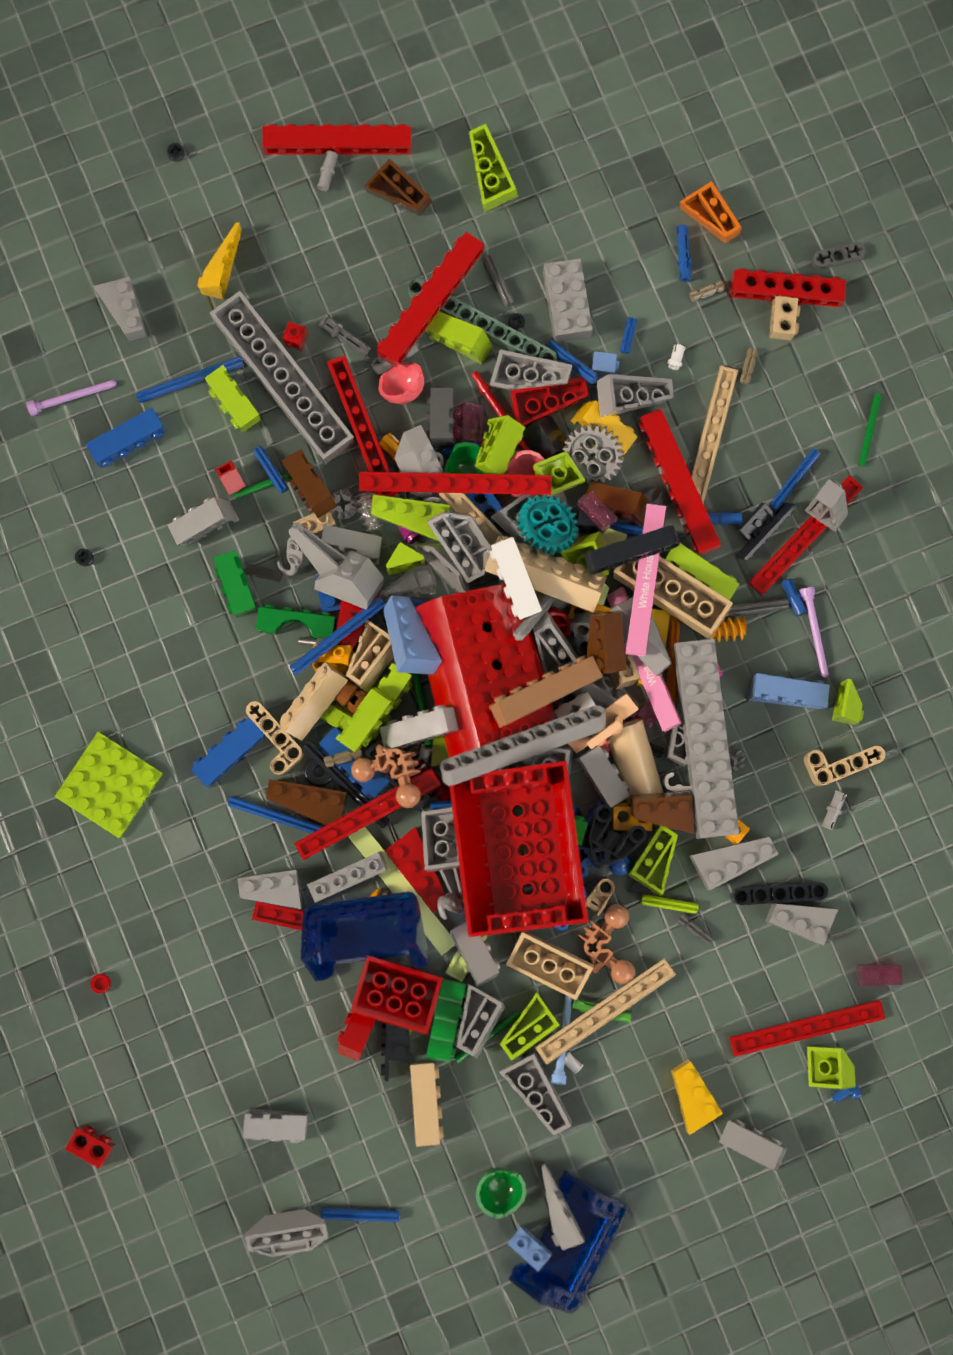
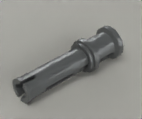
(338, 331)

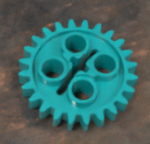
(541, 510)

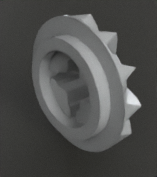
(350, 508)

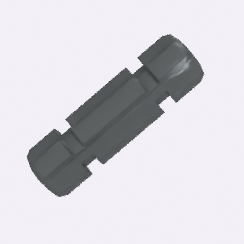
(694, 928)

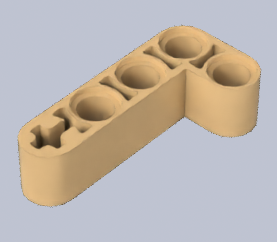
(272, 735)
(847, 764)

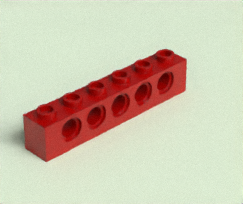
(760, 291)

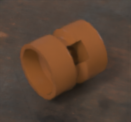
(347, 692)

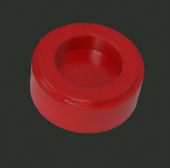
(100, 983)

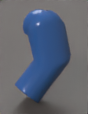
(843, 1093)

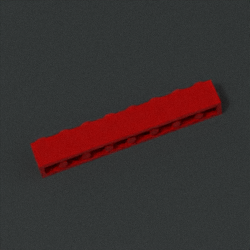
(337, 139)
(431, 299)
(358, 418)
(680, 483)

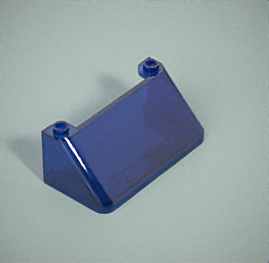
(362, 927)
(569, 1272)

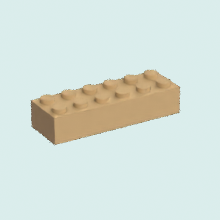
(557, 577)
(681, 596)

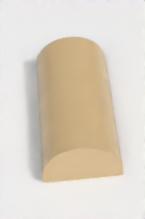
(635, 759)
(549, 964)

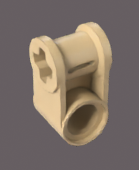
(599, 897)

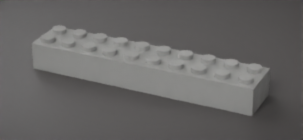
(282, 377)
(705, 739)

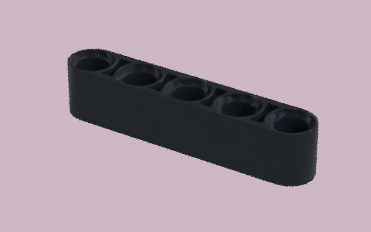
(631, 549)
(788, 893)

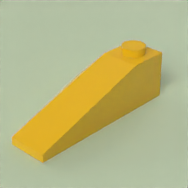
(218, 271)

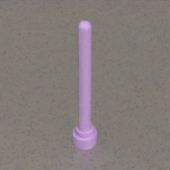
(35, 407)
(808, 596)

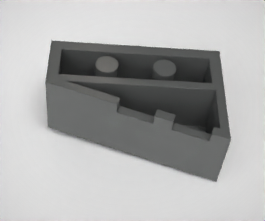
(440, 417)

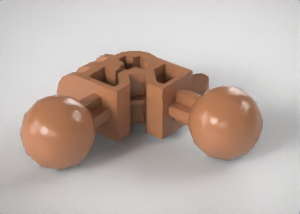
(401, 770)
(615, 918)

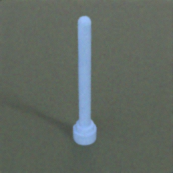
(558, 1075)

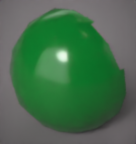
(463, 459)
(500, 1192)

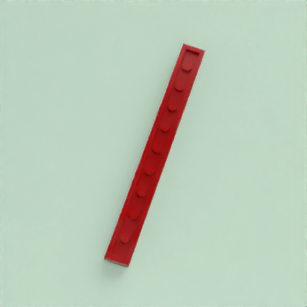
(455, 483)

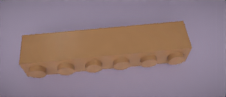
(546, 691)

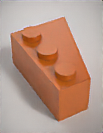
(711, 212)

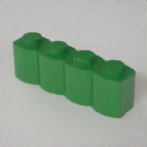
(446, 1020)

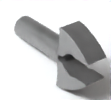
(309, 641)

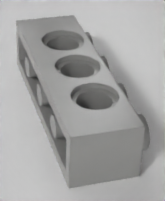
(348, 876)

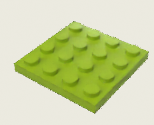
(108, 785)

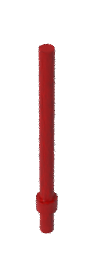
(484, 388)

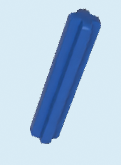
(270, 469)

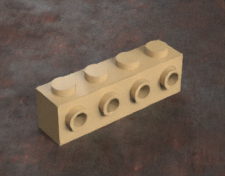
(313, 701)
(425, 1103)

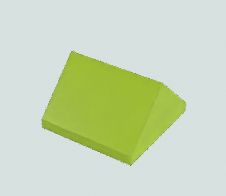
(563, 472)
(404, 560)

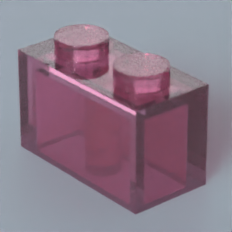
(879, 974)

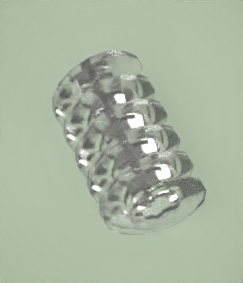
(365, 504)

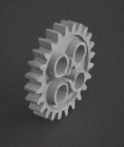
(603, 441)

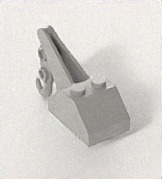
(343, 576)
(442, 856)

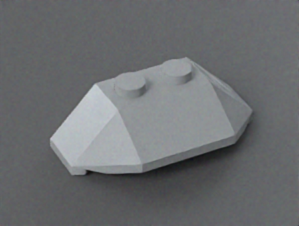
(418, 456)
(463, 542)
(442, 564)
(286, 1233)

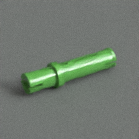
(584, 1006)

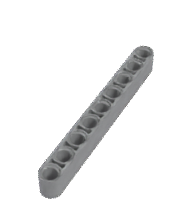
(523, 745)

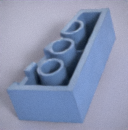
(409, 638)
(788, 691)

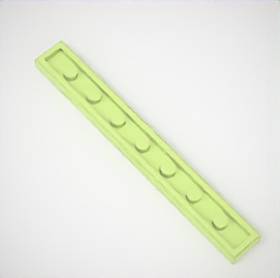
(397, 884)

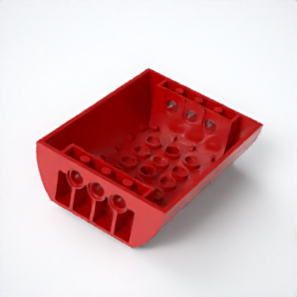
(466, 670)
(489, 846)

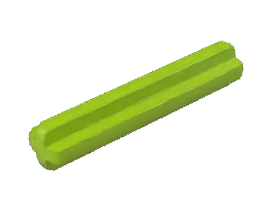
(667, 903)

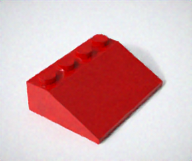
(396, 995)

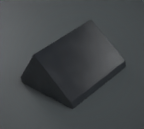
(544, 437)

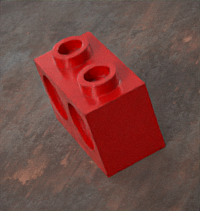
(88, 1152)

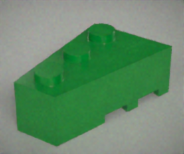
(235, 584)

